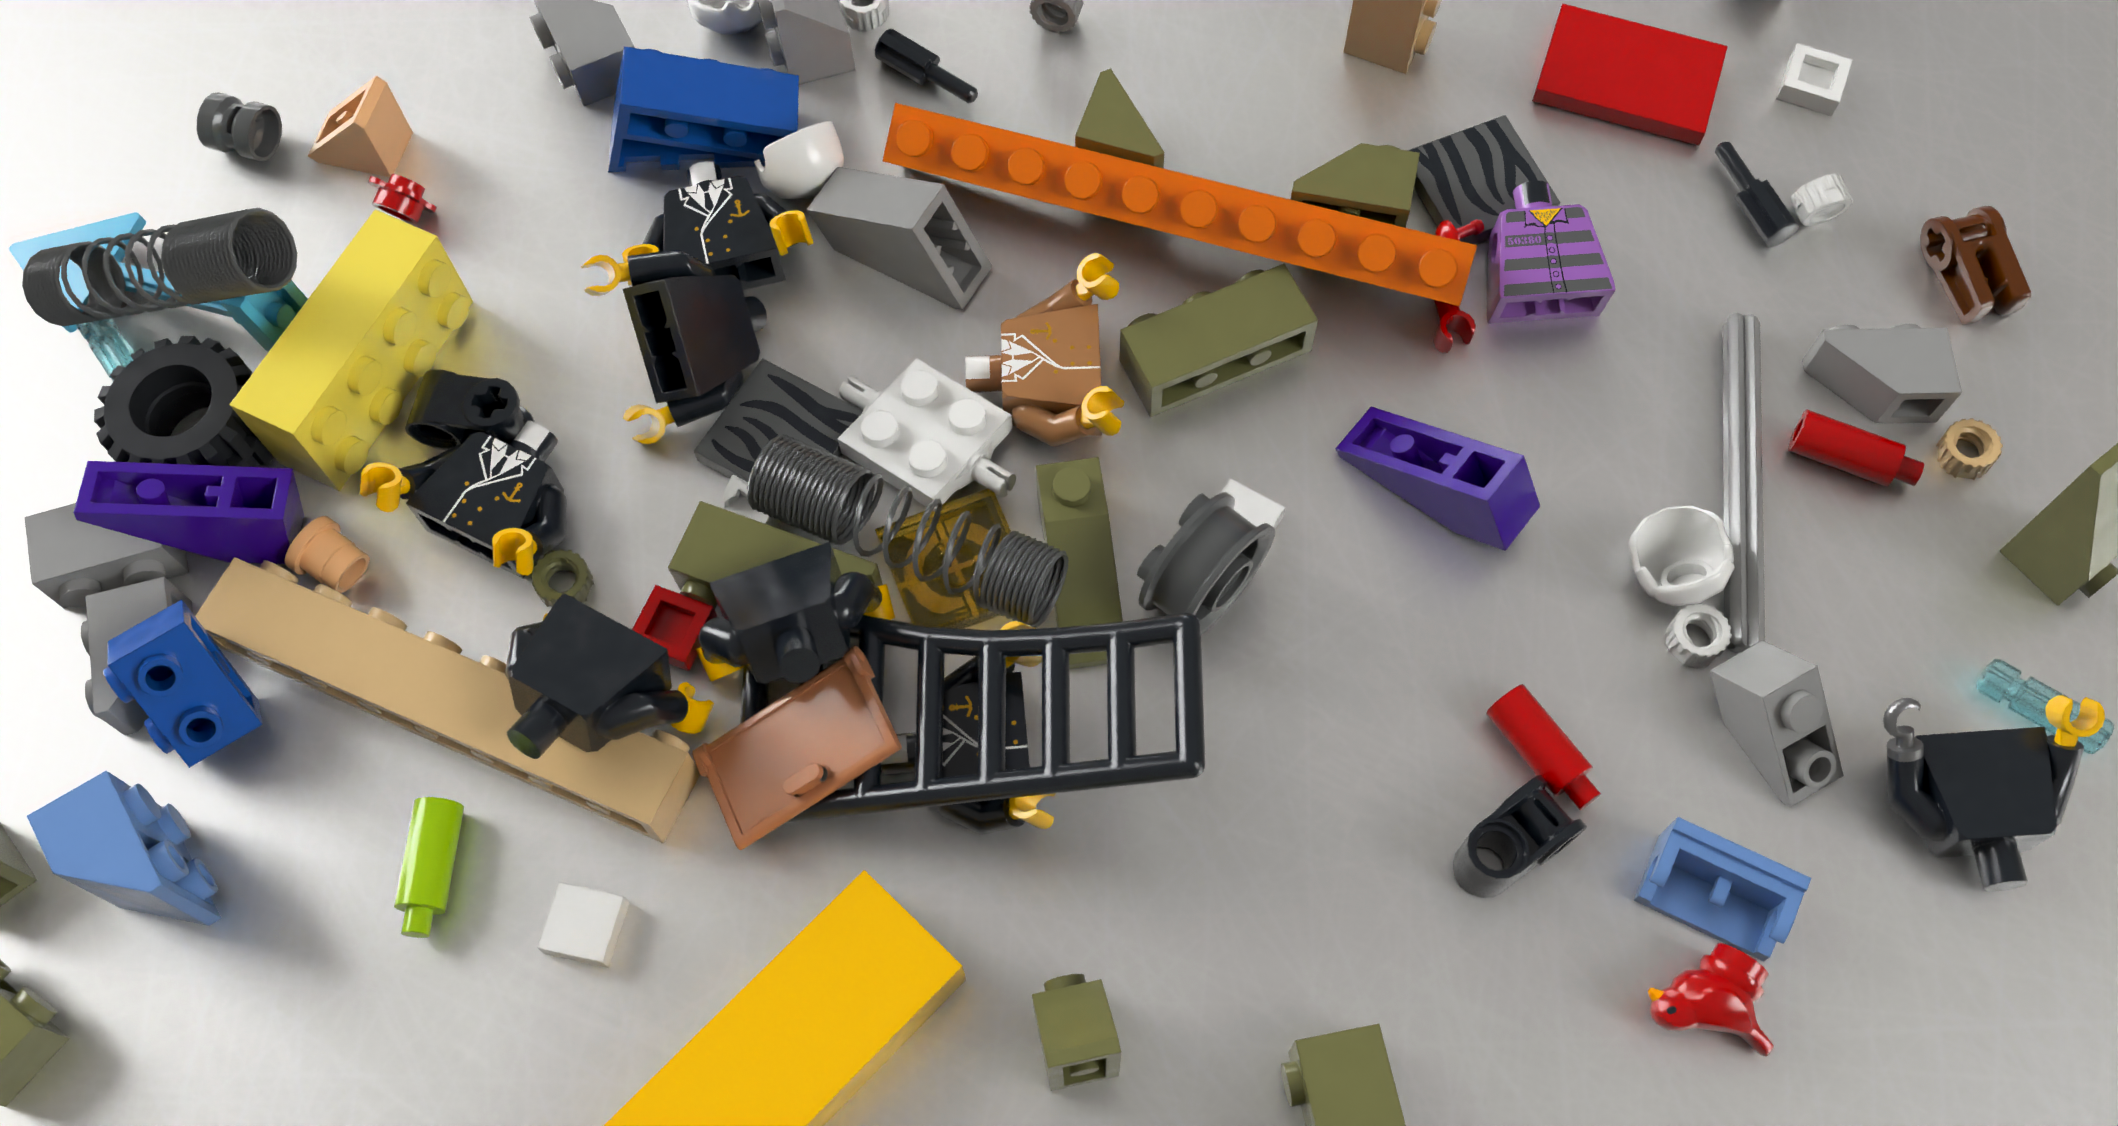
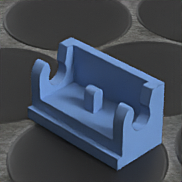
(1721, 889)

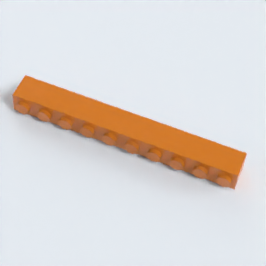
(1181, 204)

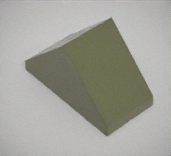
(1115, 126)

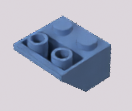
(125, 850)

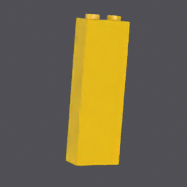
(807, 1022)

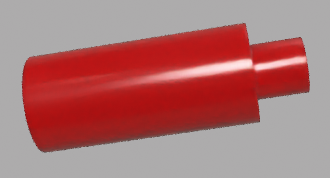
(1853, 450)
(1543, 745)

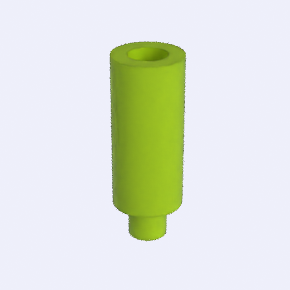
(428, 863)

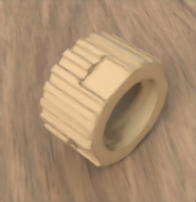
(1979, 435)

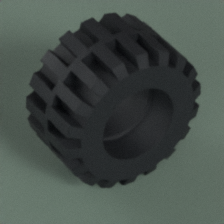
(165, 388)

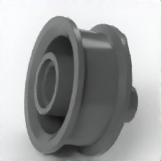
(1204, 561)

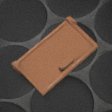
(784, 748)

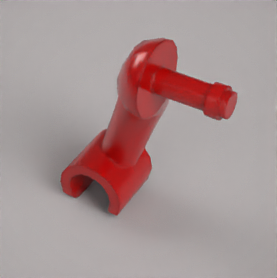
(1450, 315)

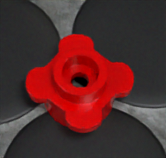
(401, 198)

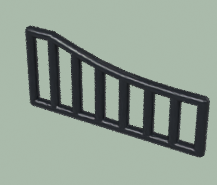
(1057, 772)

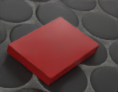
(1630, 74)

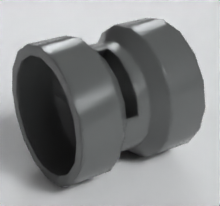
(230, 125)

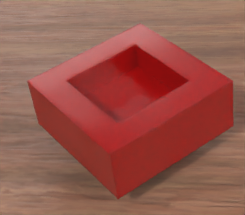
(674, 624)

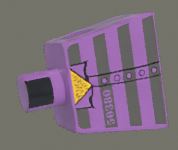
(1545, 261)

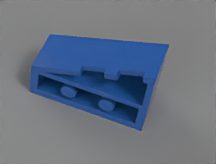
(697, 110)

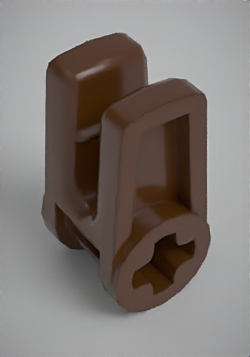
(1975, 264)

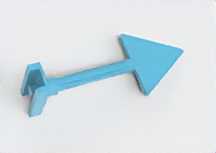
(261, 314)

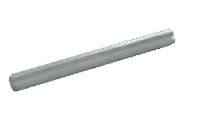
(1743, 480)

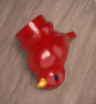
(1715, 997)

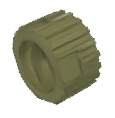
(556, 562)

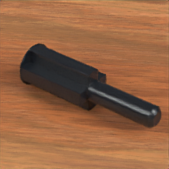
(920, 64)
(1758, 199)

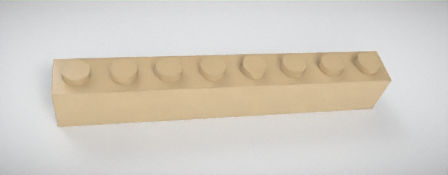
(436, 693)

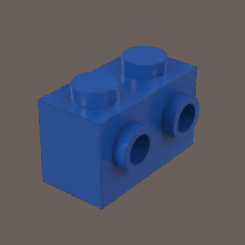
(182, 684)

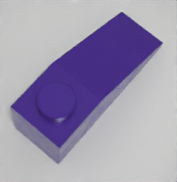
(1445, 475)
(196, 507)

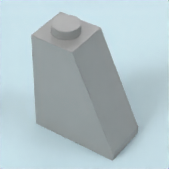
(902, 231)

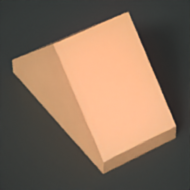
(364, 132)

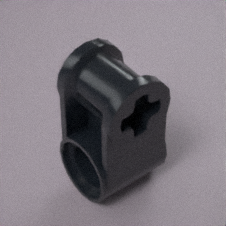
(456, 406)
(1523, 831)

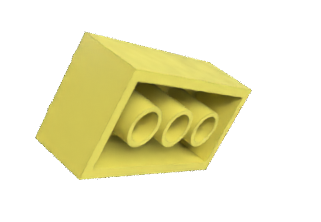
(355, 351)

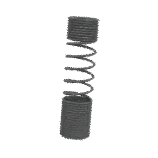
(200, 257)
(836, 502)

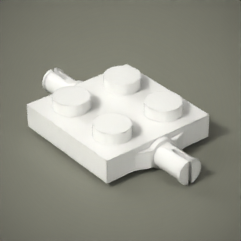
(926, 434)

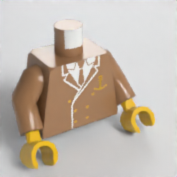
(1053, 363)

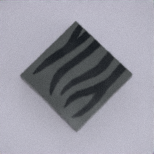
(1475, 175)
(772, 405)

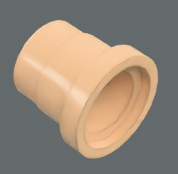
(326, 555)

